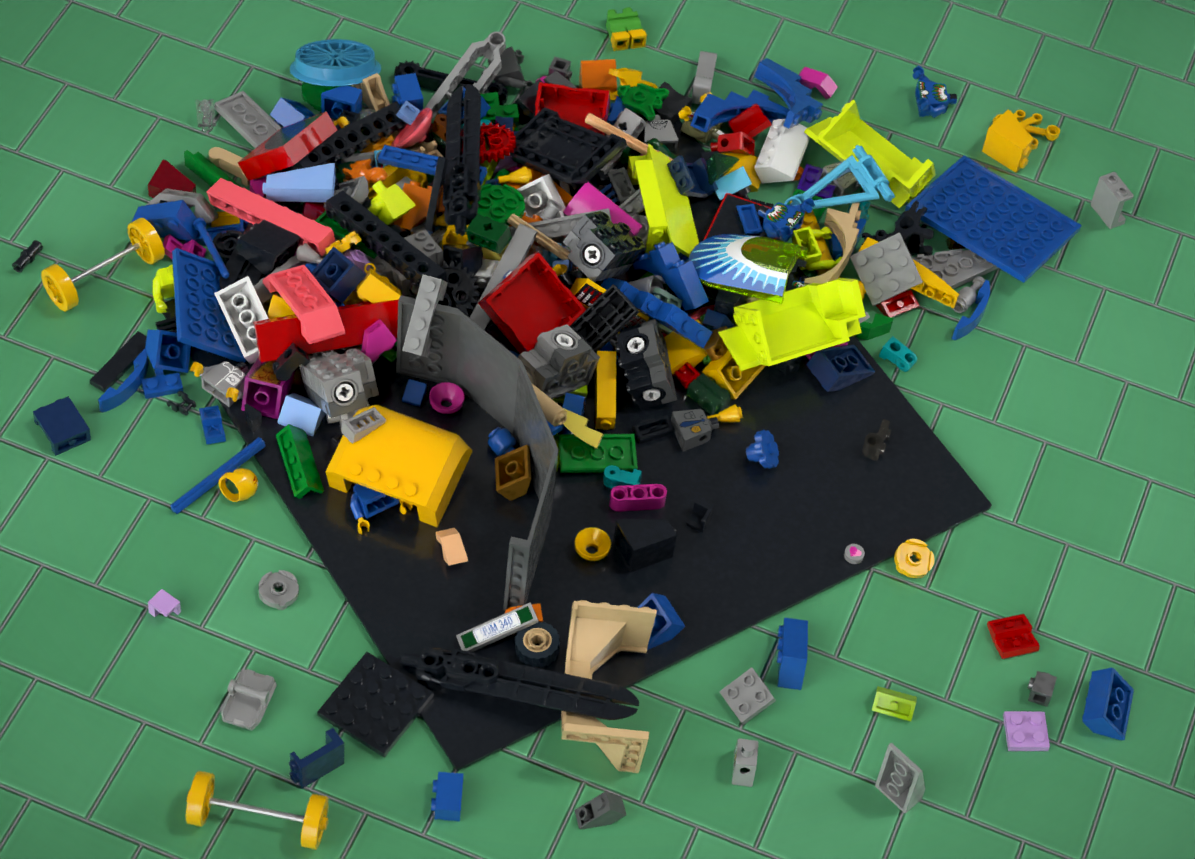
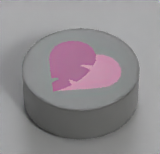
(854, 553)

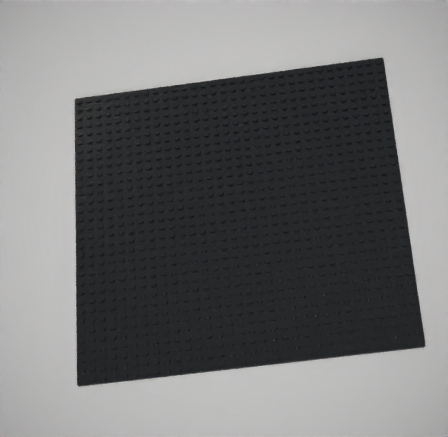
(766, 548)

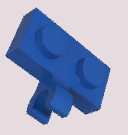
(161, 384)

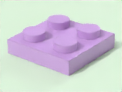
(1026, 731)

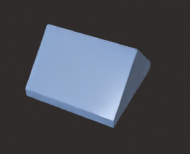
(301, 413)

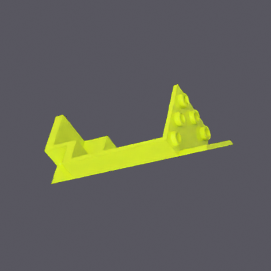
(843, 132)
(665, 208)
(804, 323)

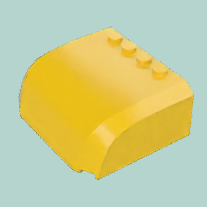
(404, 462)

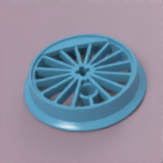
(334, 62)

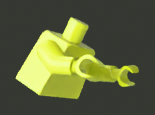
(390, 203)
(806, 238)
(163, 288)

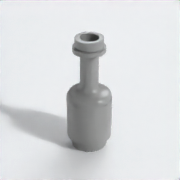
(968, 295)

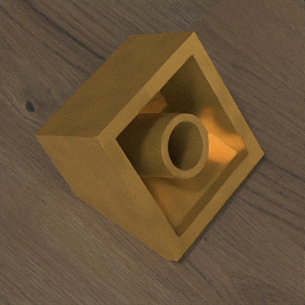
(513, 473)

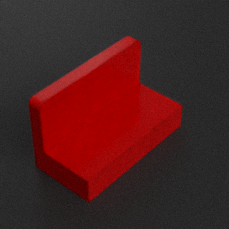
(750, 121)

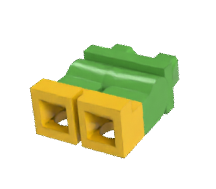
(625, 28)

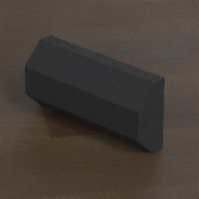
(604, 318)

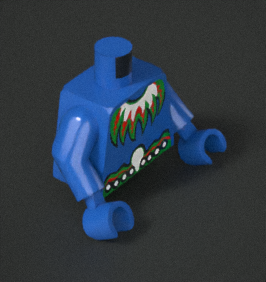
(931, 96)
(784, 219)

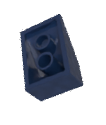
(839, 367)

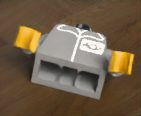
(222, 380)

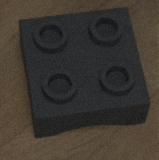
(672, 104)

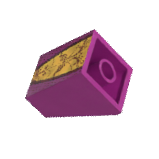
(264, 390)

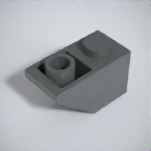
(600, 811)

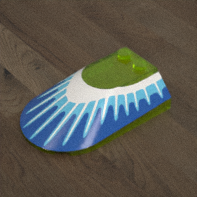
(746, 264)

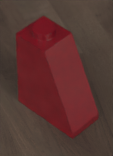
(169, 178)

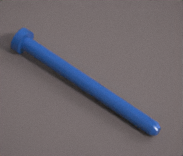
(200, 225)

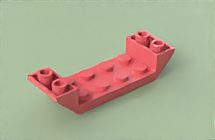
(308, 301)

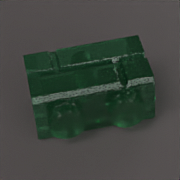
(708, 394)

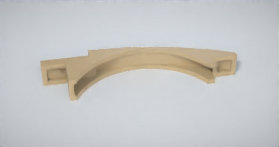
(376, 99)
(846, 231)

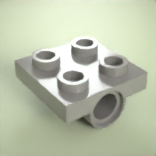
(747, 696)

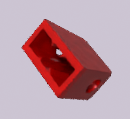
(734, 143)

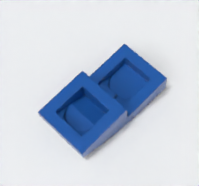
(212, 424)

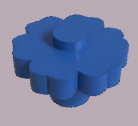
(763, 450)

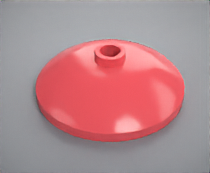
(416, 132)

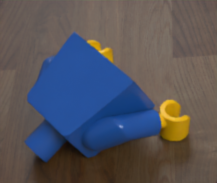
(369, 502)

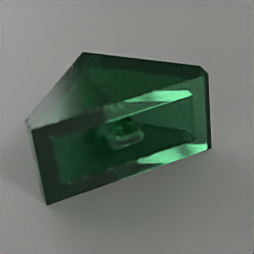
(719, 165)

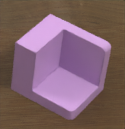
(163, 604)

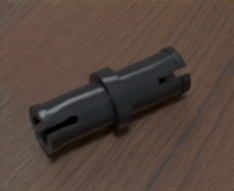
(27, 256)

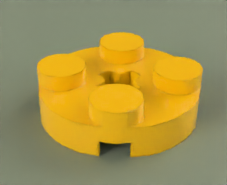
(345, 243)
(909, 568)

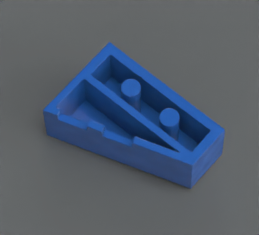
(170, 218)
(792, 653)

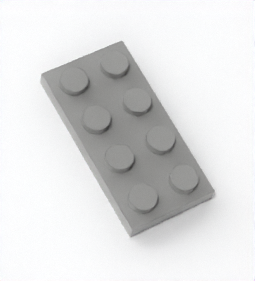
(247, 118)

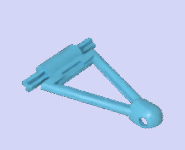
(865, 171)

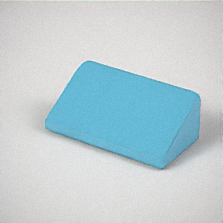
(732, 182)

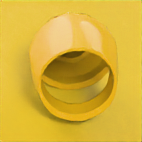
(244, 480)

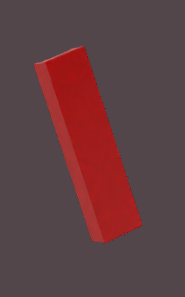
(279, 333)

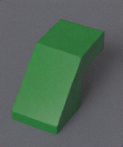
(880, 326)

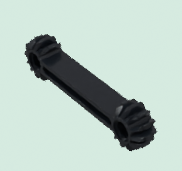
(433, 79)

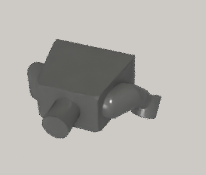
(511, 72)

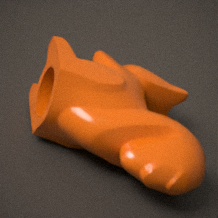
(363, 168)

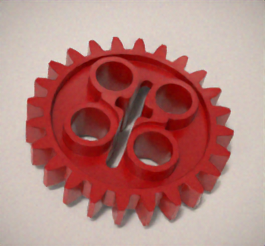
(500, 142)

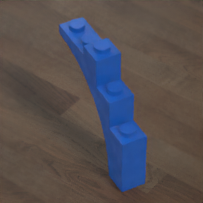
(788, 86)
(716, 110)
(664, 313)

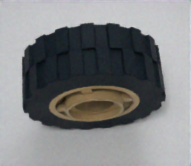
(540, 654)

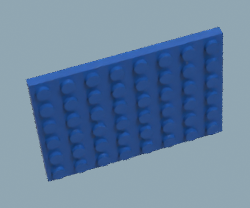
(994, 218)

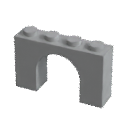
(429, 294)

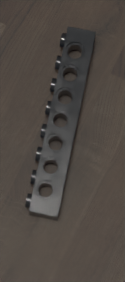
(354, 137)
(382, 239)

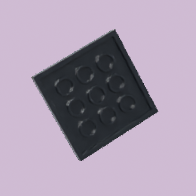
(375, 704)

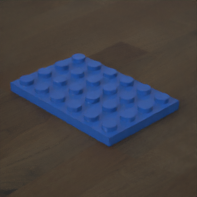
(198, 312)

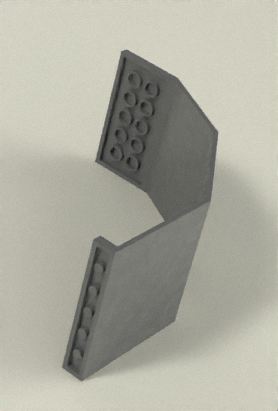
(501, 386)

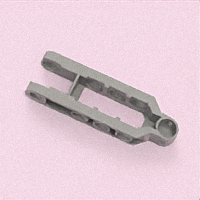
(491, 49)

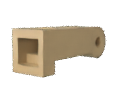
(228, 162)

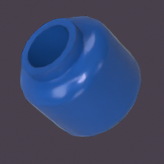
(501, 441)

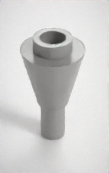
(307, 254)

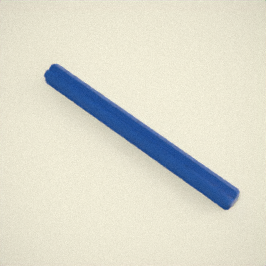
(212, 479)

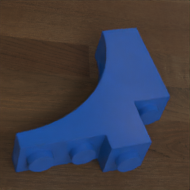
(676, 273)

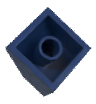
(338, 275)

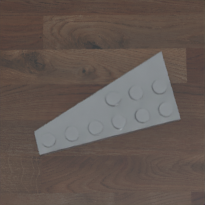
(956, 266)

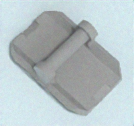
(247, 699)

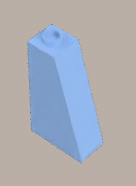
(302, 185)

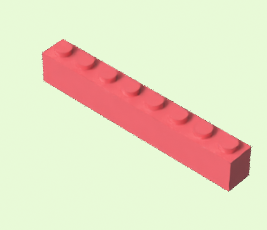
(255, 209)

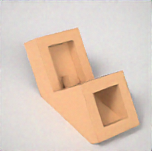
(451, 546)

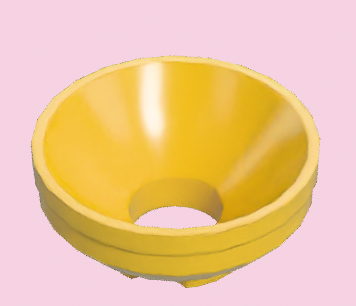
(592, 537)

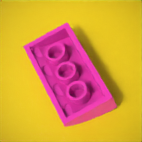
(591, 199)

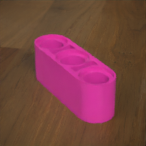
(646, 497)

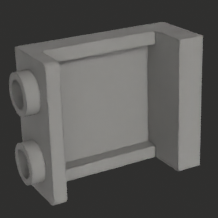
(1110, 198)

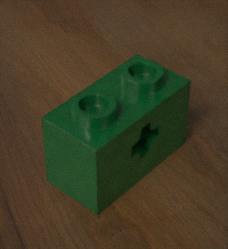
(488, 233)

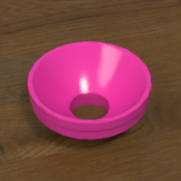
(446, 392)

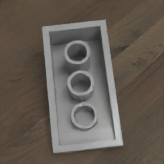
(900, 779)

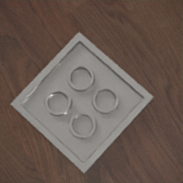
(886, 269)

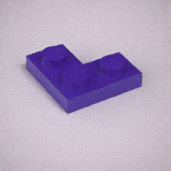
(811, 176)

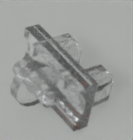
(205, 114)

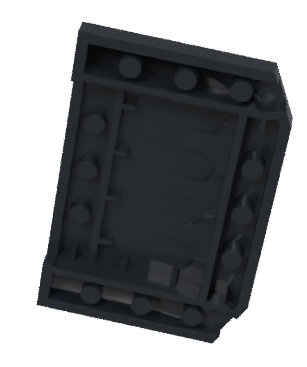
(563, 148)

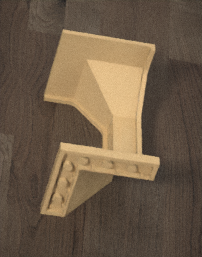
(594, 638)

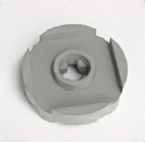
(278, 599)

